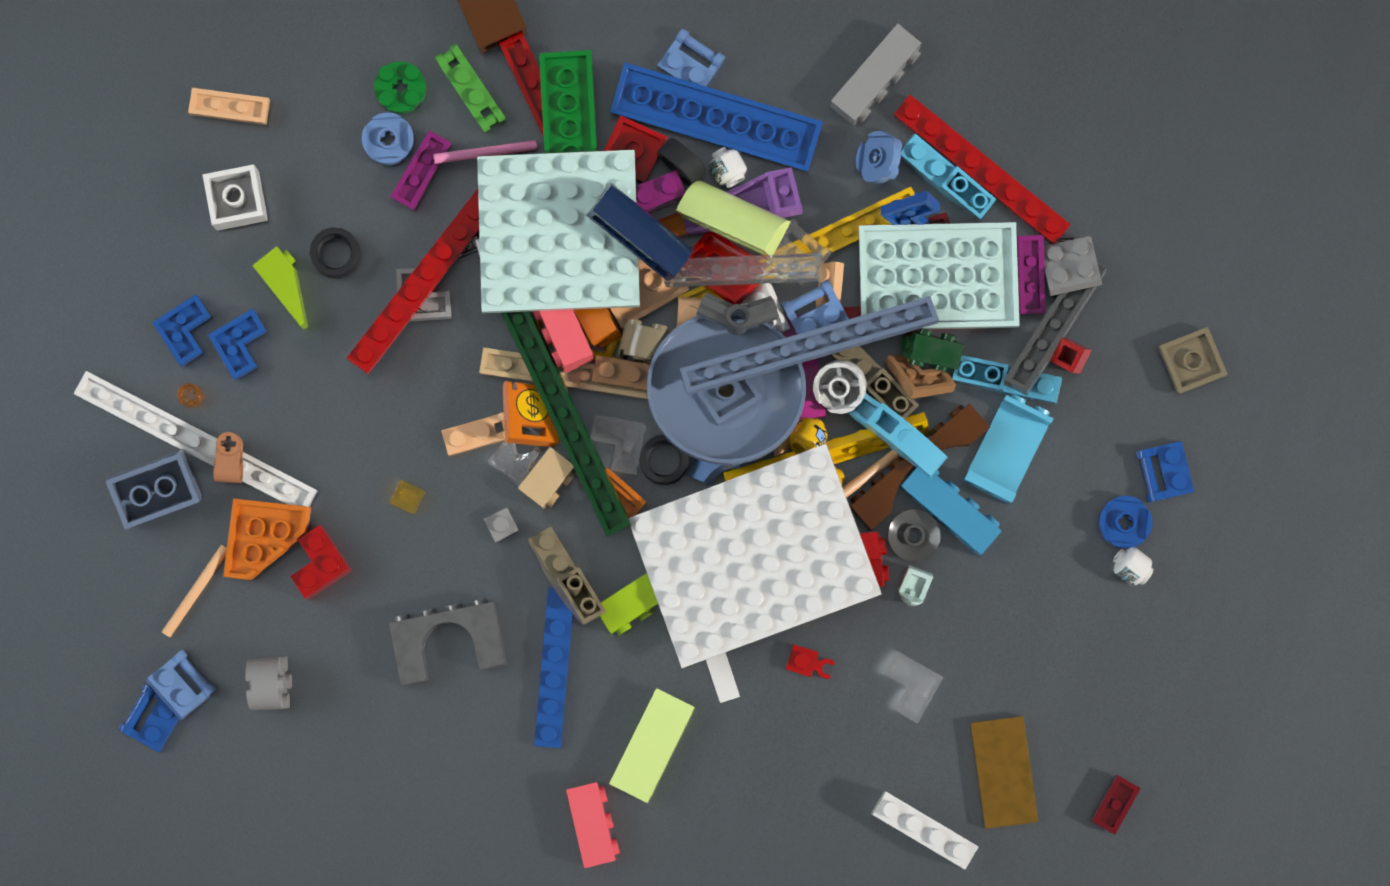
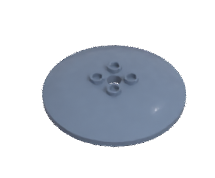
(719, 427)

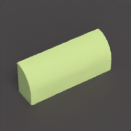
(732, 218)
(652, 745)

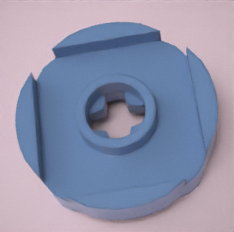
(377, 129)
(888, 149)

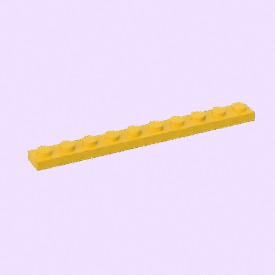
(836, 235)

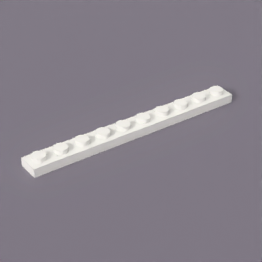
(190, 439)

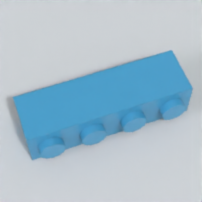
(952, 510)

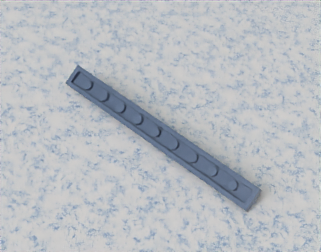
(808, 345)

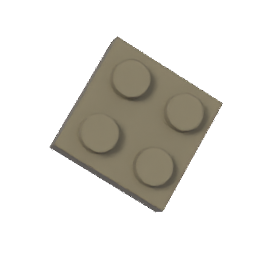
(1192, 360)

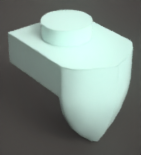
(914, 586)

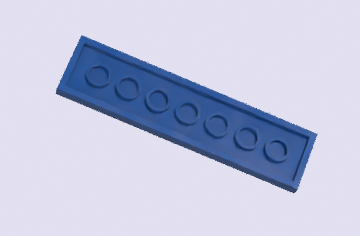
(716, 117)

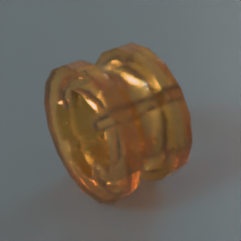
(188, 387)

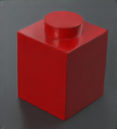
(1070, 355)

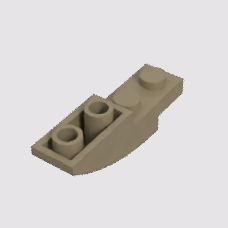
(879, 382)
(565, 577)

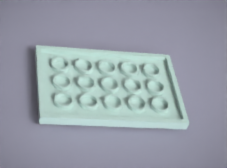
(962, 267)

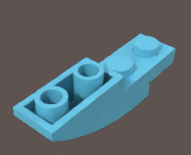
(946, 178)
(991, 376)
(899, 435)

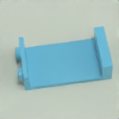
(1008, 448)

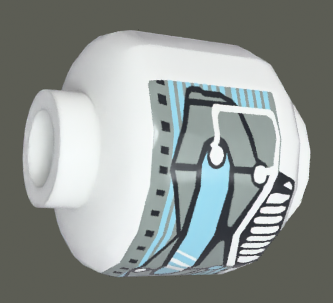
(727, 167)
(1133, 566)

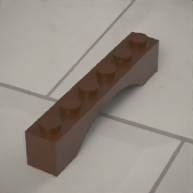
(877, 502)

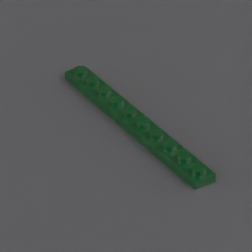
(567, 421)

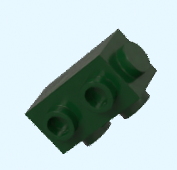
(924, 348)

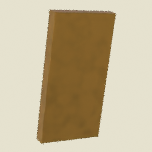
(1004, 772)

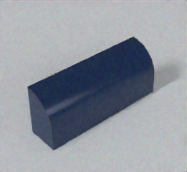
(640, 232)

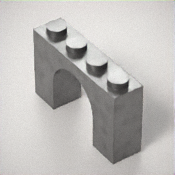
(411, 633)

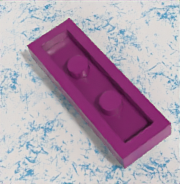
(420, 171)
(1031, 274)

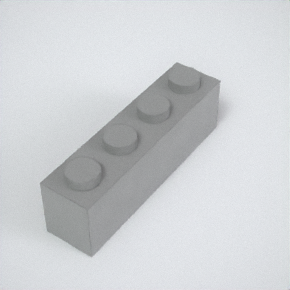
(875, 75)

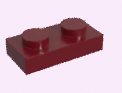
(1115, 804)

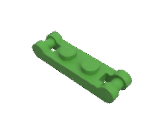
(469, 88)

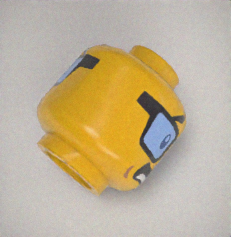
(807, 435)

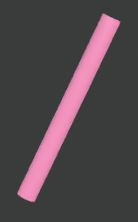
(485, 151)

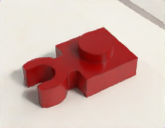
(805, 662)

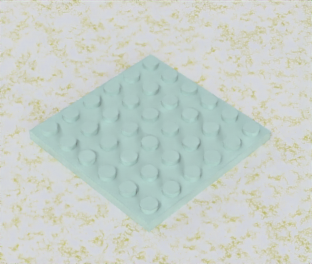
(537, 237)

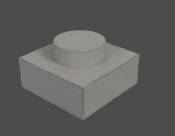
(501, 525)

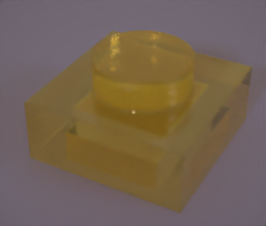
(407, 497)

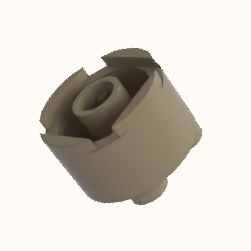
(641, 341)

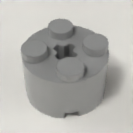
(268, 683)

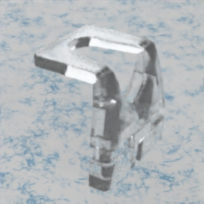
(511, 463)

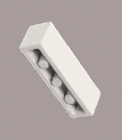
(924, 830)

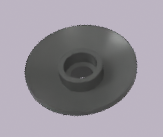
(923, 525)

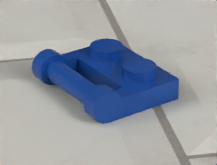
(1173, 471)
(158, 724)

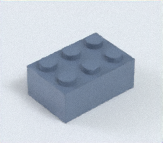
(153, 489)

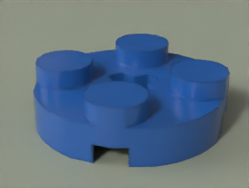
(1136, 512)

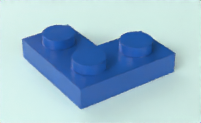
(911, 209)
(176, 327)
(231, 342)

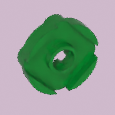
(392, 74)

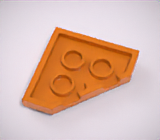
(261, 535)

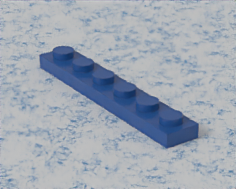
(553, 672)

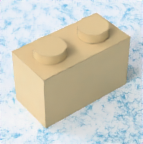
(547, 479)

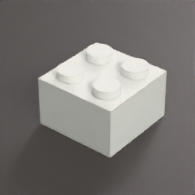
(235, 197)

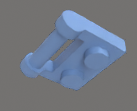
(684, 67)
(822, 316)
(173, 688)

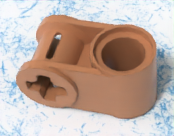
(228, 464)

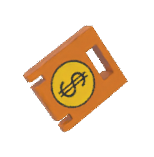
(526, 409)

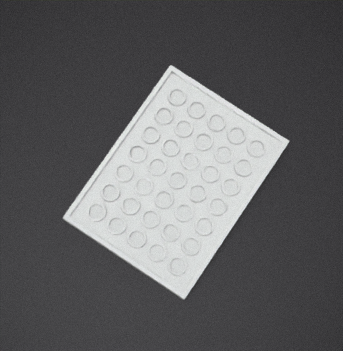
(754, 556)

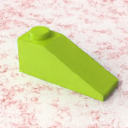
(283, 280)

